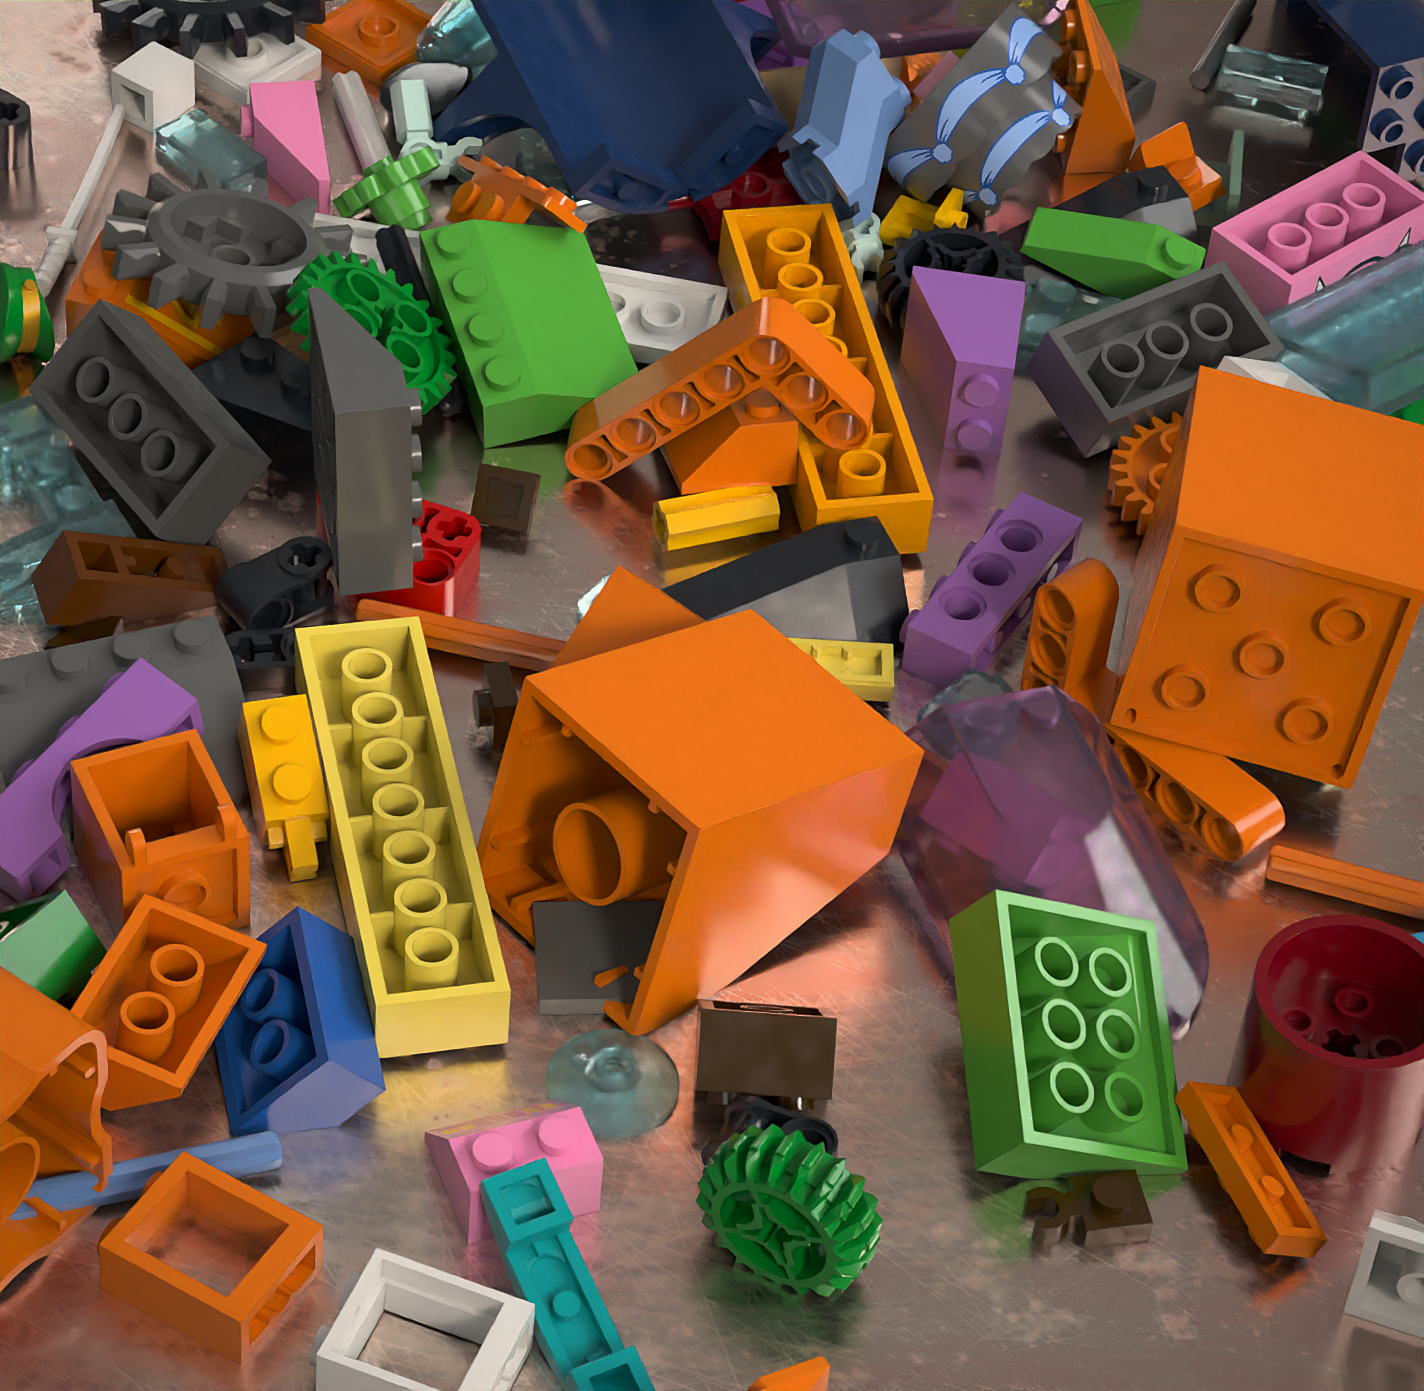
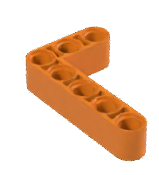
(752, 348)
(1186, 784)

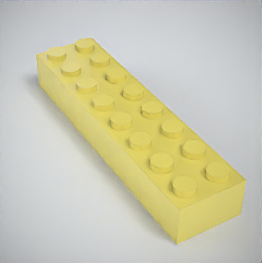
(402, 839)

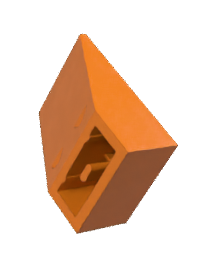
(1090, 74)

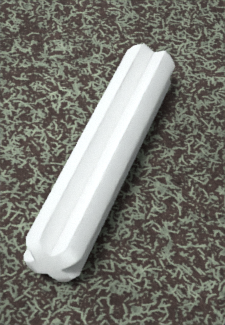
(359, 118)

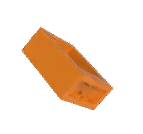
(222, 1323)

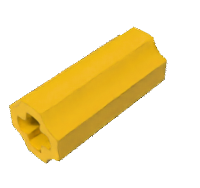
(714, 516)

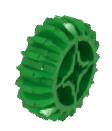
(789, 1210)

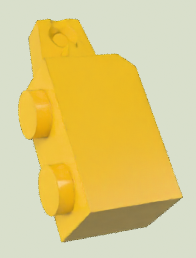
(285, 780)

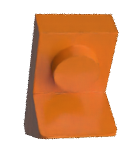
(1175, 151)

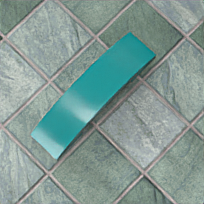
(549, 1271)

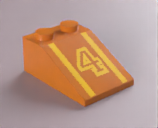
(175, 322)

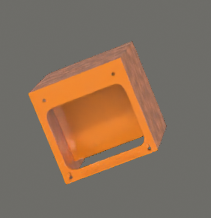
(1275, 579)

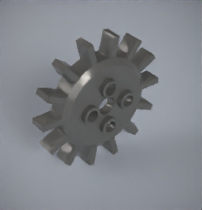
(218, 247)

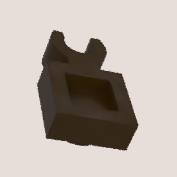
(1098, 1206)

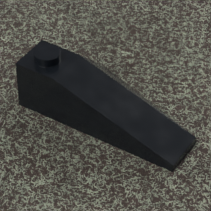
(1138, 196)
(816, 585)

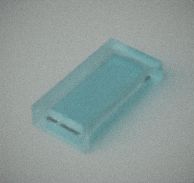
(203, 144)

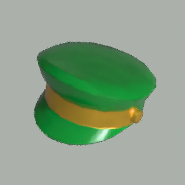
(23, 316)

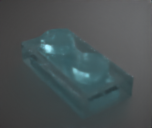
(1272, 78)

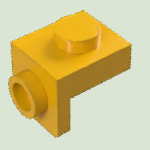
(912, 214)

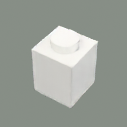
(153, 86)

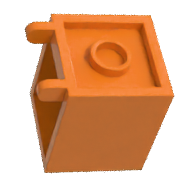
(155, 793)

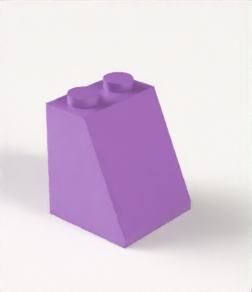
(963, 354)

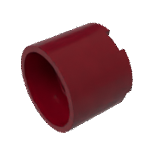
(1336, 1042)

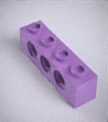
(990, 591)

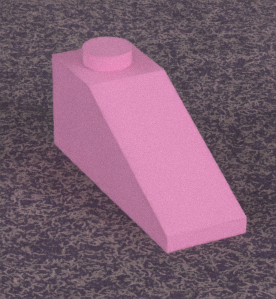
(289, 134)

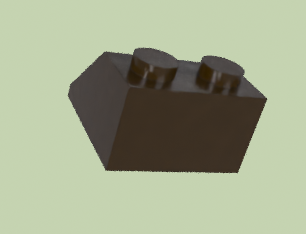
(765, 1052)

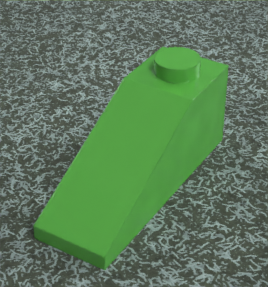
(1108, 252)

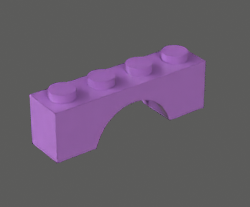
(130, 711)

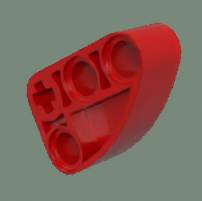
(449, 560)

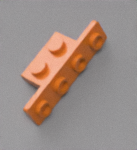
(507, 196)

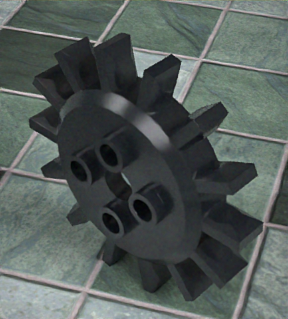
(207, 21)

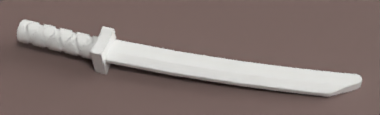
(63, 239)

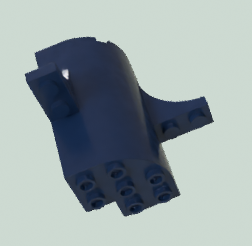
(1391, 43)
(626, 94)

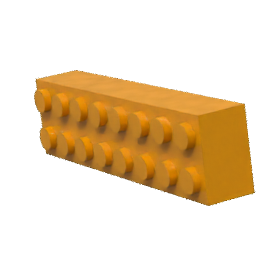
(804, 260)

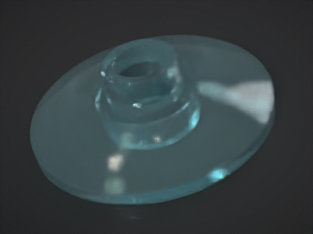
(618, 1101)

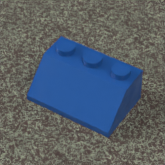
(300, 1034)

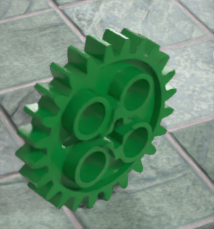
(400, 328)

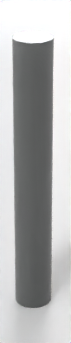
(1217, 47)

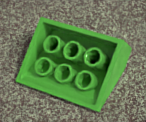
(524, 323)
(1064, 1040)

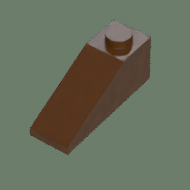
(126, 577)

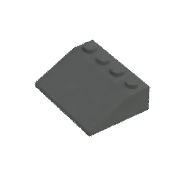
(363, 452)
(55, 684)

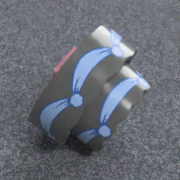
(983, 117)

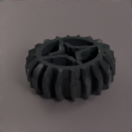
(941, 249)

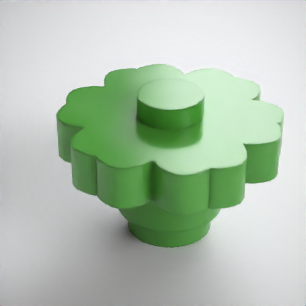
(392, 191)

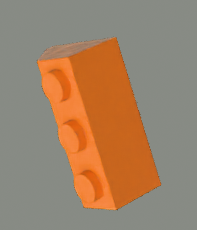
(737, 447)
(164, 998)

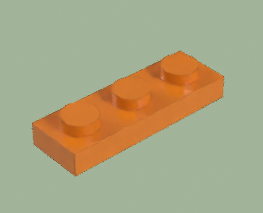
(1250, 1170)

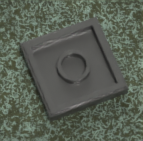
(583, 940)

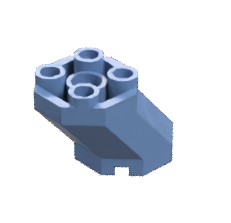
(843, 126)

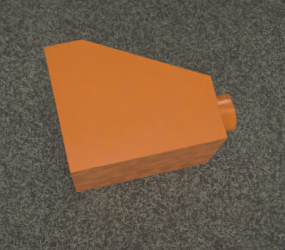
(697, 778)

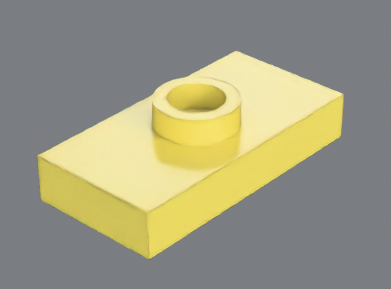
(858, 665)

